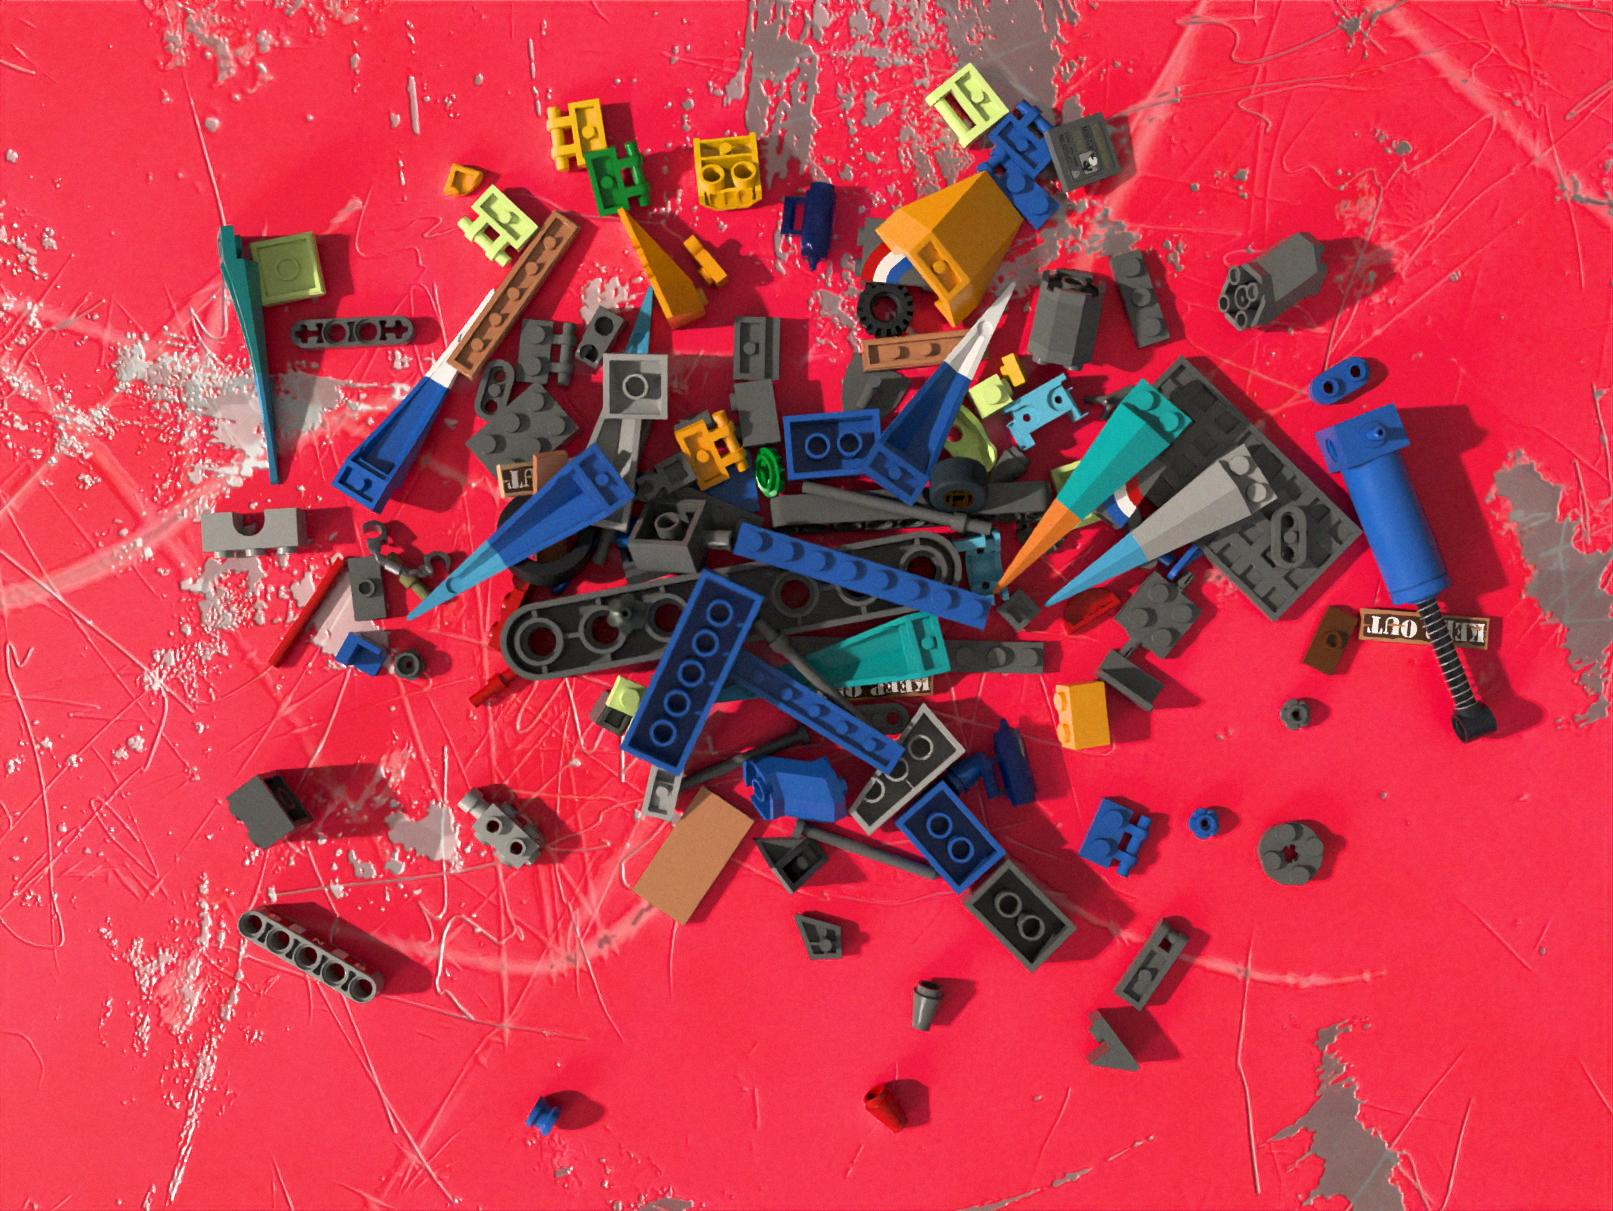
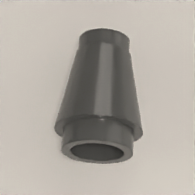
(1009, 466)
(926, 1003)

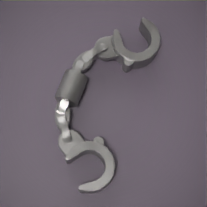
(398, 568)

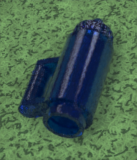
(816, 223)
(1013, 767)

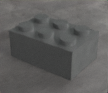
(523, 428)
(1018, 913)

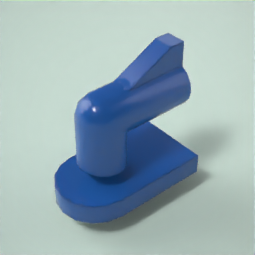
(1190, 556)

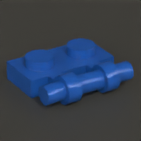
(1020, 143)
(1105, 835)

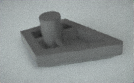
(820, 937)

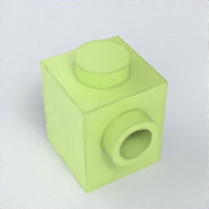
(989, 396)

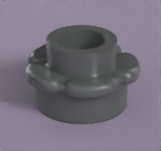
(401, 668)
(1289, 708)

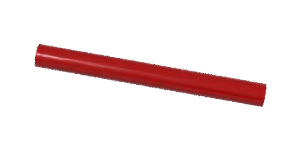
(308, 612)

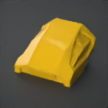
(727, 172)

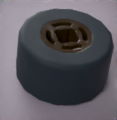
(958, 485)

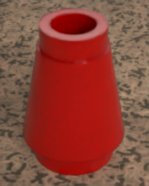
(885, 1107)

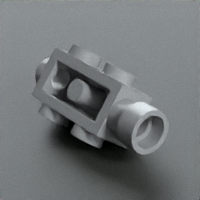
(509, 829)

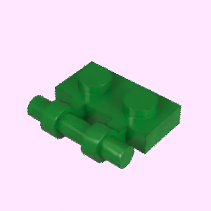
(607, 179)

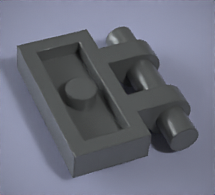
(536, 352)

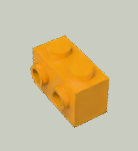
(1082, 714)

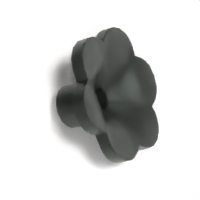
(636, 611)

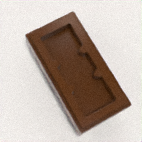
(1329, 640)

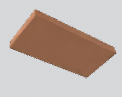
(693, 855)

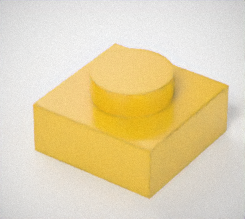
(1013, 371)

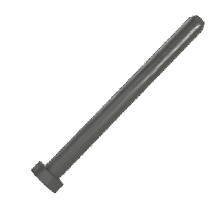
(736, 762)
(865, 850)

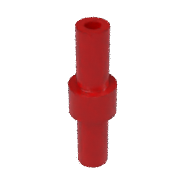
(496, 685)

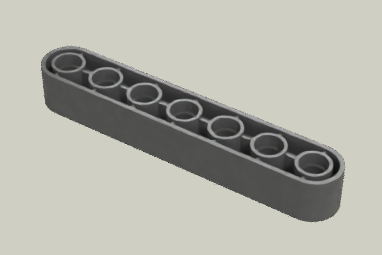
(829, 605)

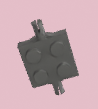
(1157, 615)

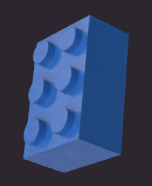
(829, 444)
(949, 836)

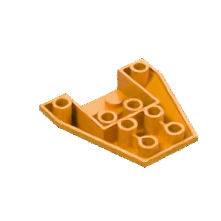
(955, 240)

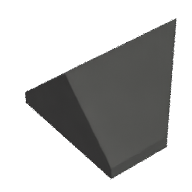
(792, 859)

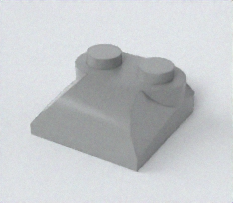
(635, 385)

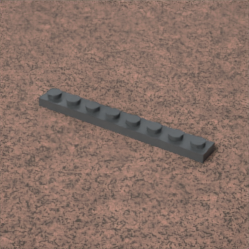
(962, 654)

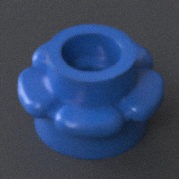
(1200, 815)

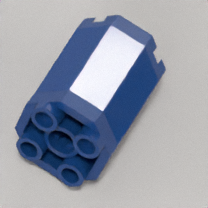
(796, 789)

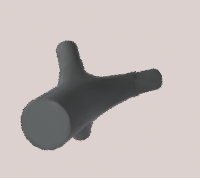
(1110, 400)

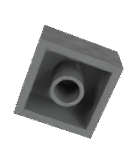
(268, 809)

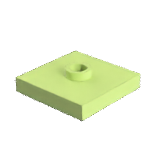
(288, 268)

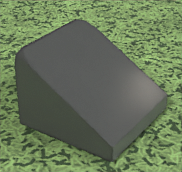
(608, 717)

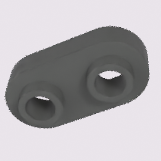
(494, 391)
(1292, 538)
(878, 714)

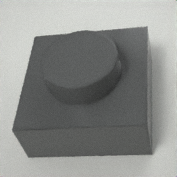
(1018, 610)

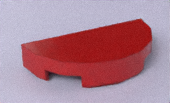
(1087, 607)

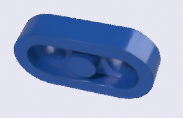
(1340, 381)

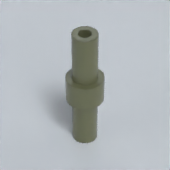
(411, 582)

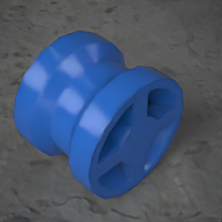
(543, 1116)

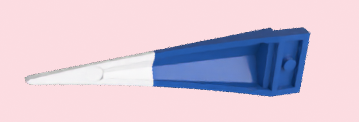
(914, 439)
(390, 450)

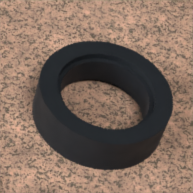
(557, 571)

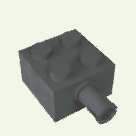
(676, 535)

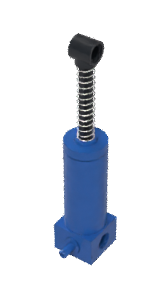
(1402, 541)

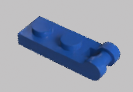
(1022, 191)

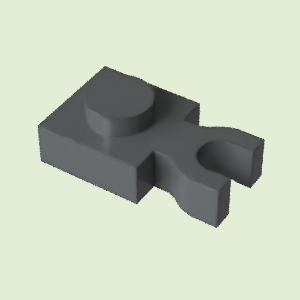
(670, 475)

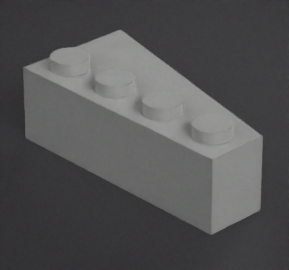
(927, 754)

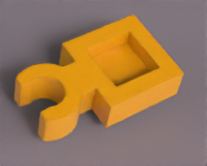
(709, 269)

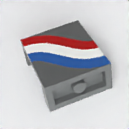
(879, 262)
(1121, 504)

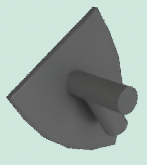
(872, 389)

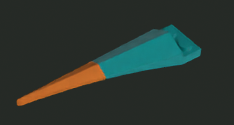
(1129, 441)

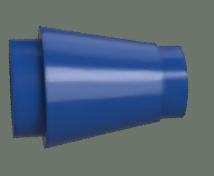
(964, 774)

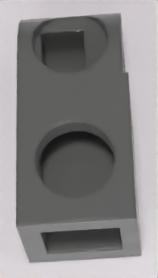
(600, 337)

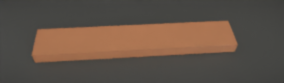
(513, 295)

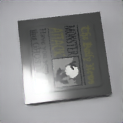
(1082, 152)

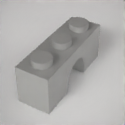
(282, 530)

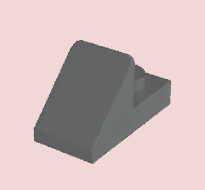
(1112, 1052)

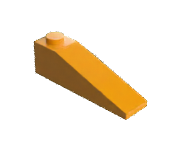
(671, 285)

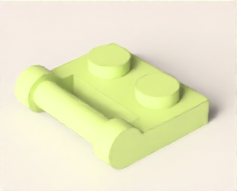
(975, 98)

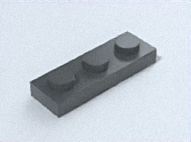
(1138, 299)

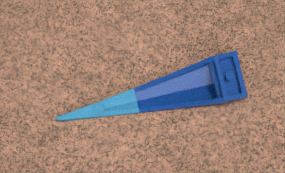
(570, 501)

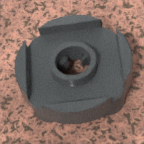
(1308, 851)

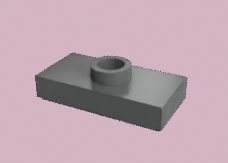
(367, 588)

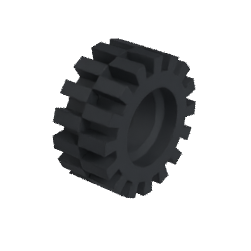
(885, 328)

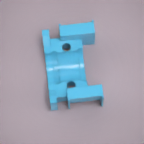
(1040, 409)
(983, 564)

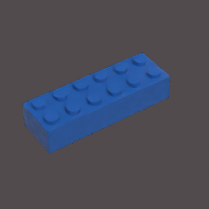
(692, 671)

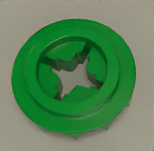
(769, 472)

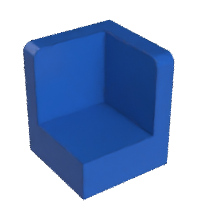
(362, 653)

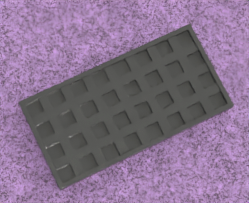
(1244, 547)

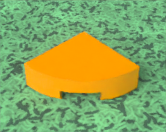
(462, 180)

